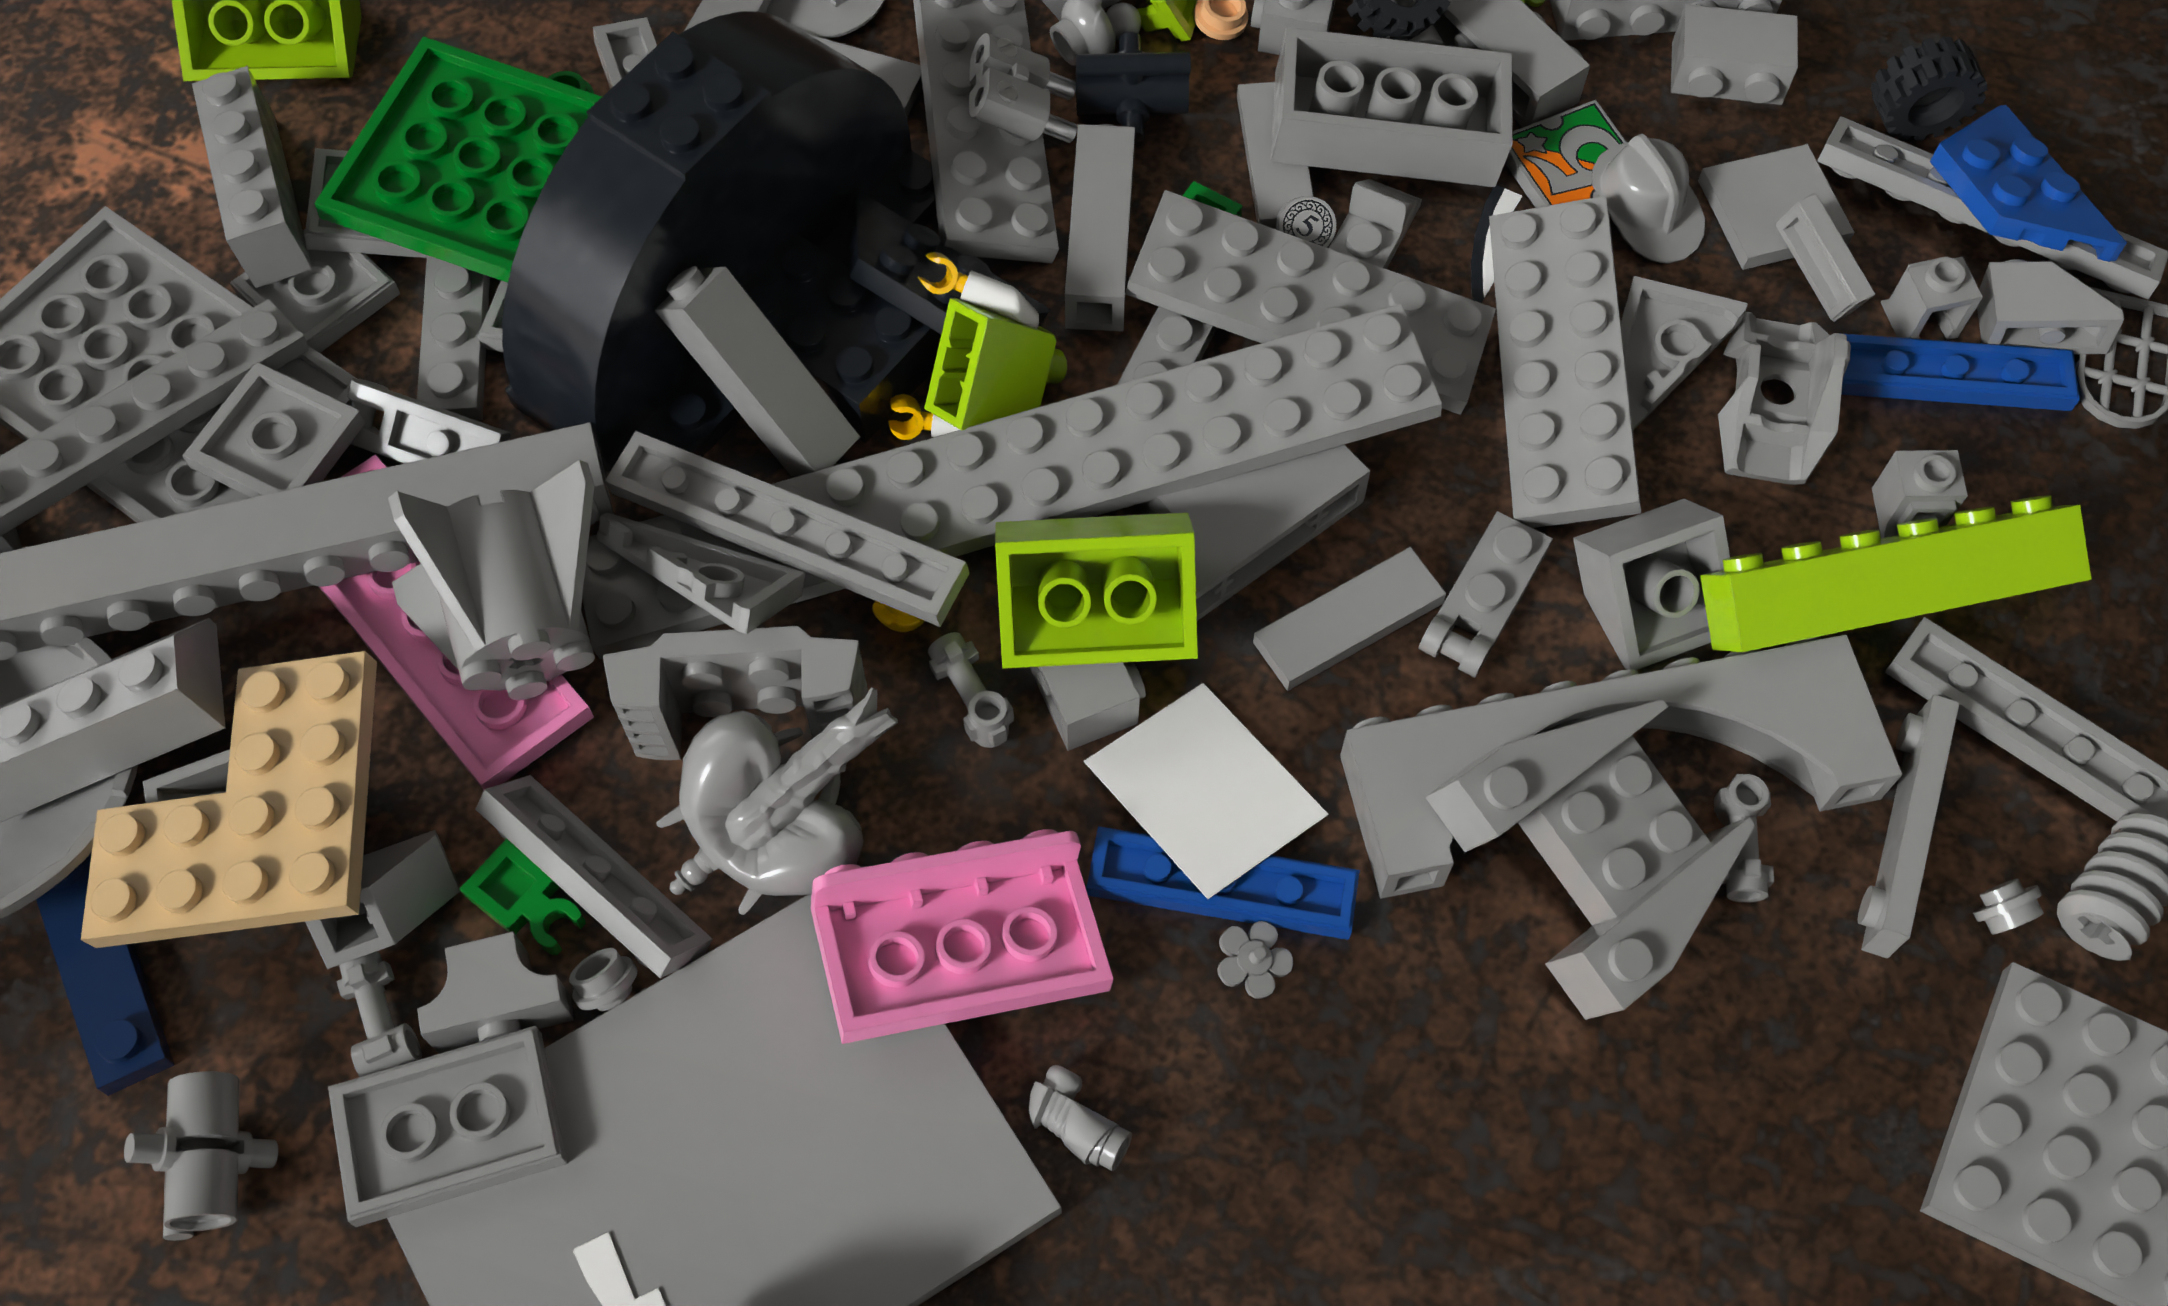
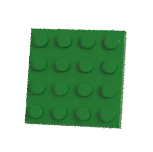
(455, 157)

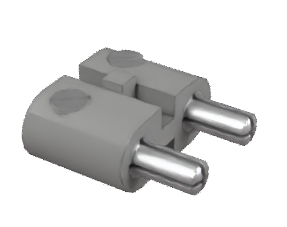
(1016, 89)

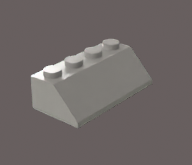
(110, 718)

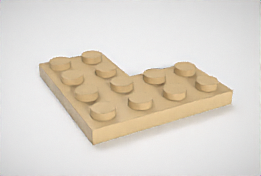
(272, 845)

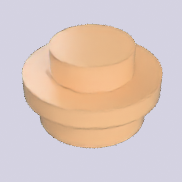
(1221, 18)

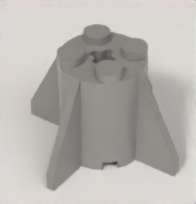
(502, 581)

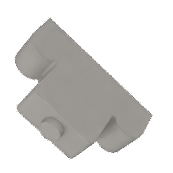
(1262, 517)

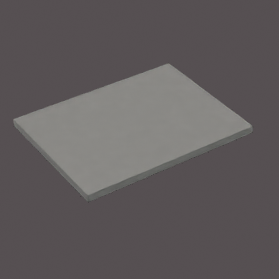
(745, 1154)

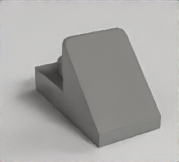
(1375, 222)

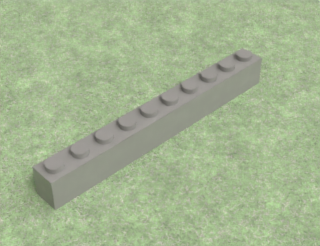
(259, 543)

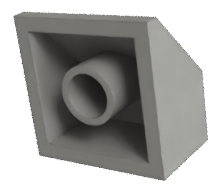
(1648, 581)

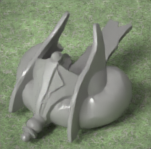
(761, 815)

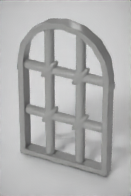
(2109, 374)

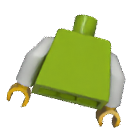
(987, 359)

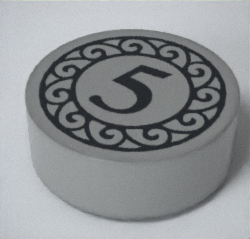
(1308, 219)

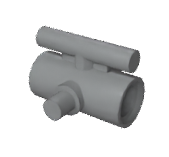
(200, 1153)

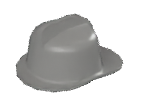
(1650, 198)

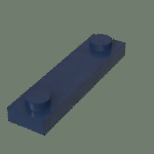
(104, 992)

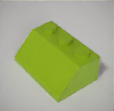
(268, 36)
(1096, 590)

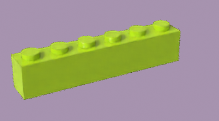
(1895, 576)

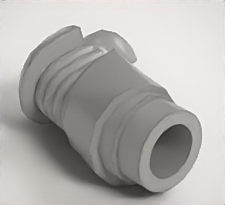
(1081, 1129)

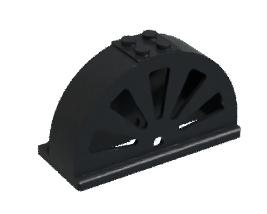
(709, 155)

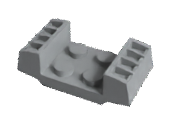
(729, 672)

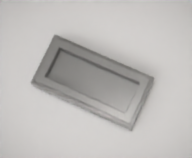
(1824, 258)

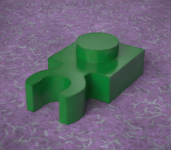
(519, 892)

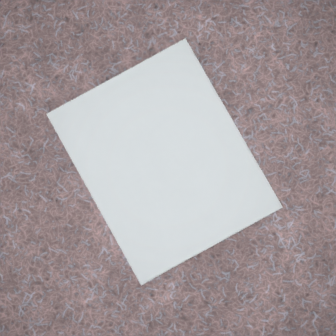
(1205, 790)

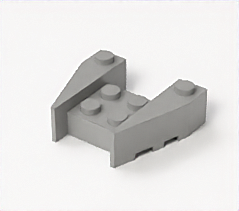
(1609, 838)

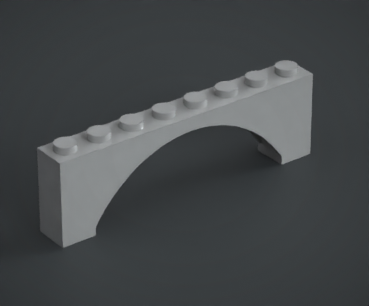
(1785, 705)

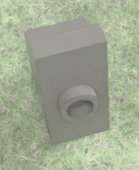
(491, 995)

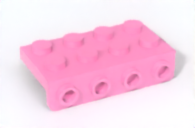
(957, 934)

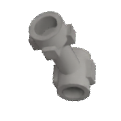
(987, 710)
(1742, 799)
(385, 1044)

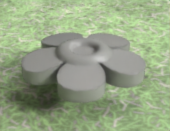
(1253, 959)

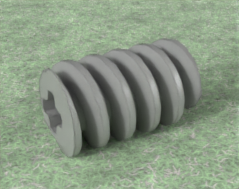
(2120, 889)

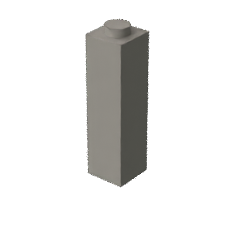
(1099, 228)
(756, 370)

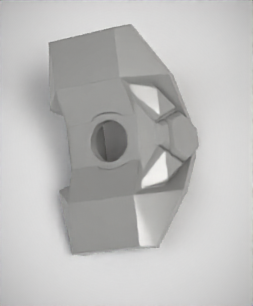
(1791, 438)

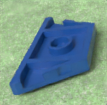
(2020, 188)

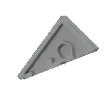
(1668, 336)
(719, 580)

